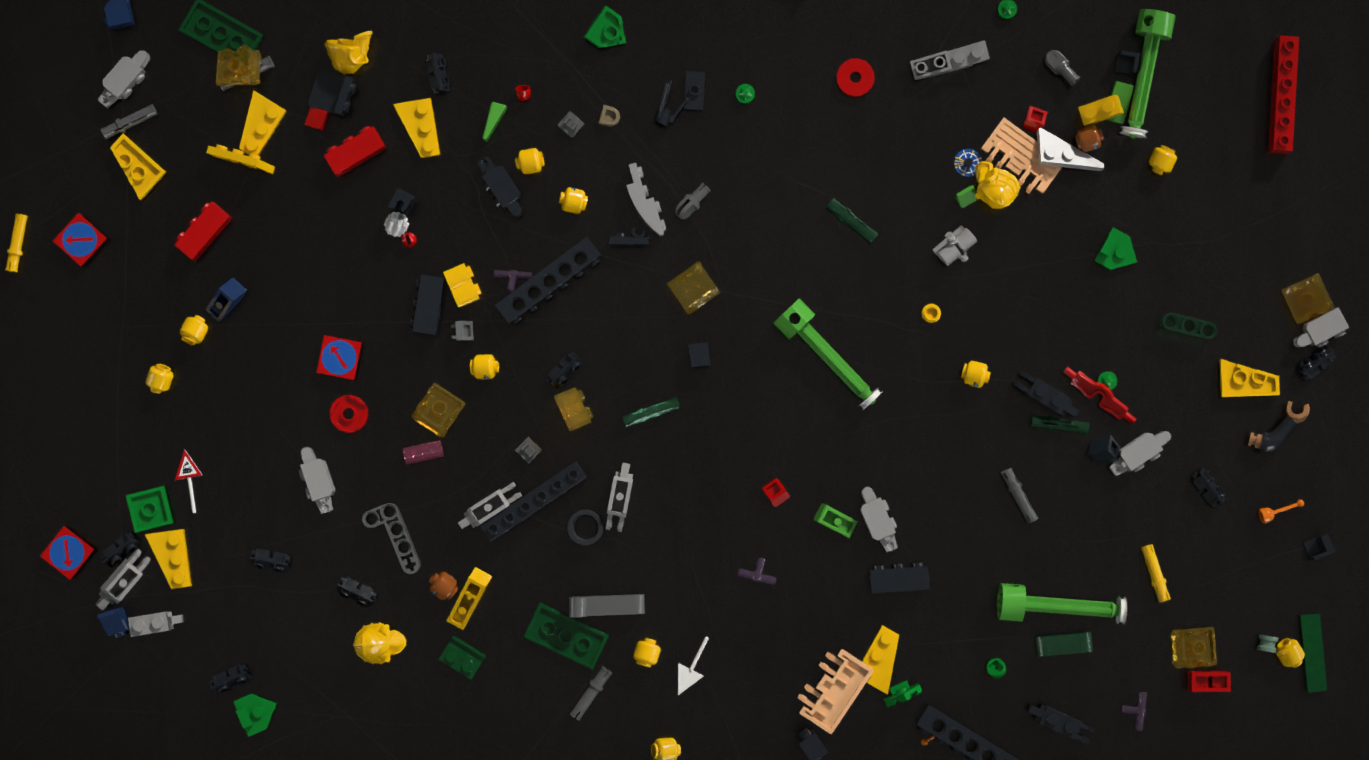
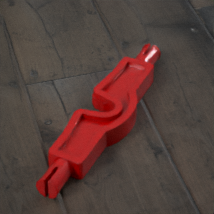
(1091, 388)

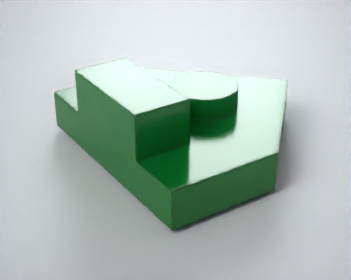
(606, 29)
(1116, 251)
(902, 692)
(254, 713)

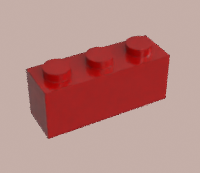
(354, 150)
(202, 230)

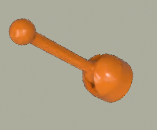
(1267, 515)

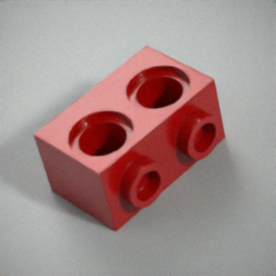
(1209, 681)

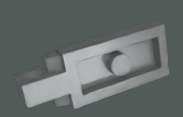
(153, 623)

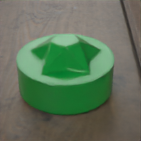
(1007, 9)
(745, 93)
(1108, 379)
(996, 668)

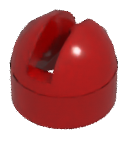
(523, 92)
(413, 239)

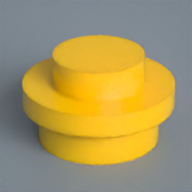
(931, 313)

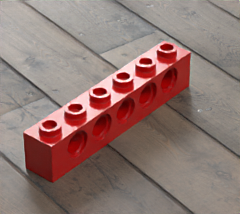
(1283, 94)

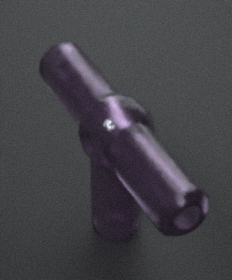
(512, 275)
(757, 576)
(1140, 711)

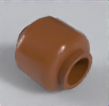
(1089, 138)
(443, 585)

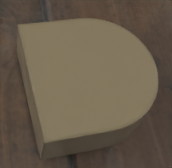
(609, 116)

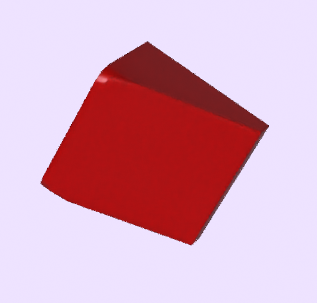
(316, 118)
(1034, 119)
(775, 492)

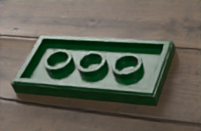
(218, 29)
(566, 636)

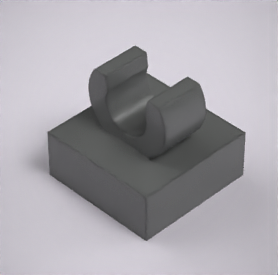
(571, 124)
(464, 330)
(528, 450)

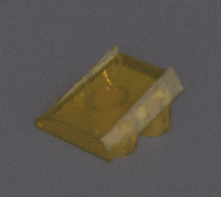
(238, 66)
(693, 288)
(1308, 298)
(438, 410)
(1194, 647)

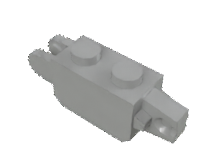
(123, 78)
(1139, 451)
(318, 480)
(620, 496)
(488, 507)
(877, 519)
(121, 580)

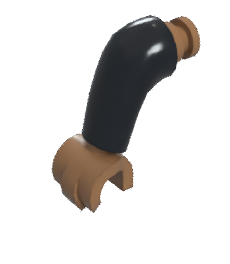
(1273, 440)

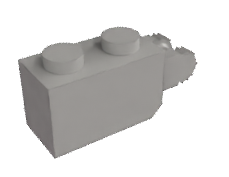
(1322, 328)

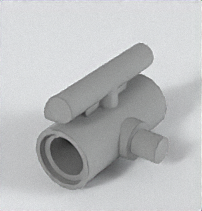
(955, 245)

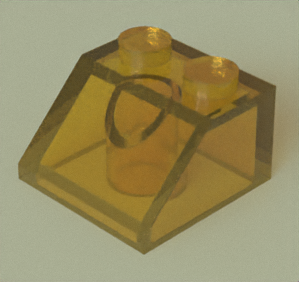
(573, 409)

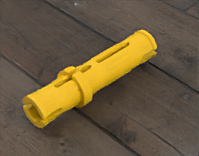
(14, 251)
(1155, 573)

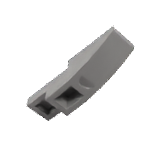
(950, 60)
(647, 208)

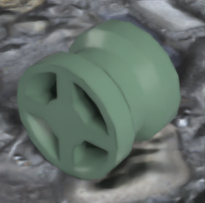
(1267, 643)

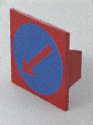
(79, 239)
(339, 357)
(67, 552)

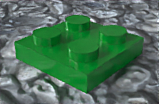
(149, 509)

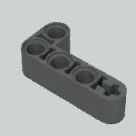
(396, 540)
(606, 605)

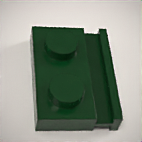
(462, 657)

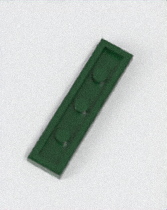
(1314, 656)

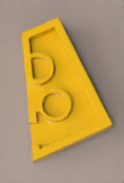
(260, 123)
(420, 125)
(238, 156)
(138, 166)
(1243, 381)
(172, 556)
(881, 658)

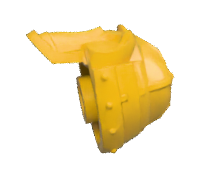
(348, 54)
(995, 185)
(377, 643)

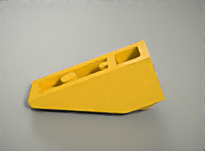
(469, 598)

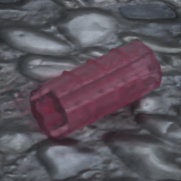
(423, 452)

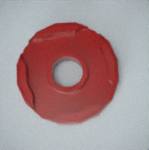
(855, 66)
(337, 413)

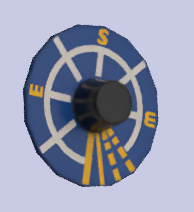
(966, 161)

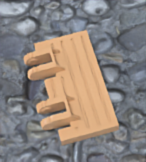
(1022, 153)
(837, 691)

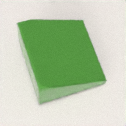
(966, 196)

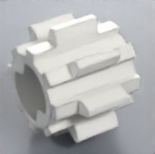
(396, 224)

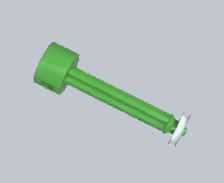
(1154, 26)
(824, 350)
(1013, 603)

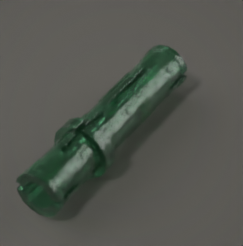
(848, 217)
(650, 412)
(1082, 427)

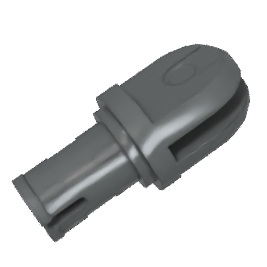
(1060, 66)
(691, 202)

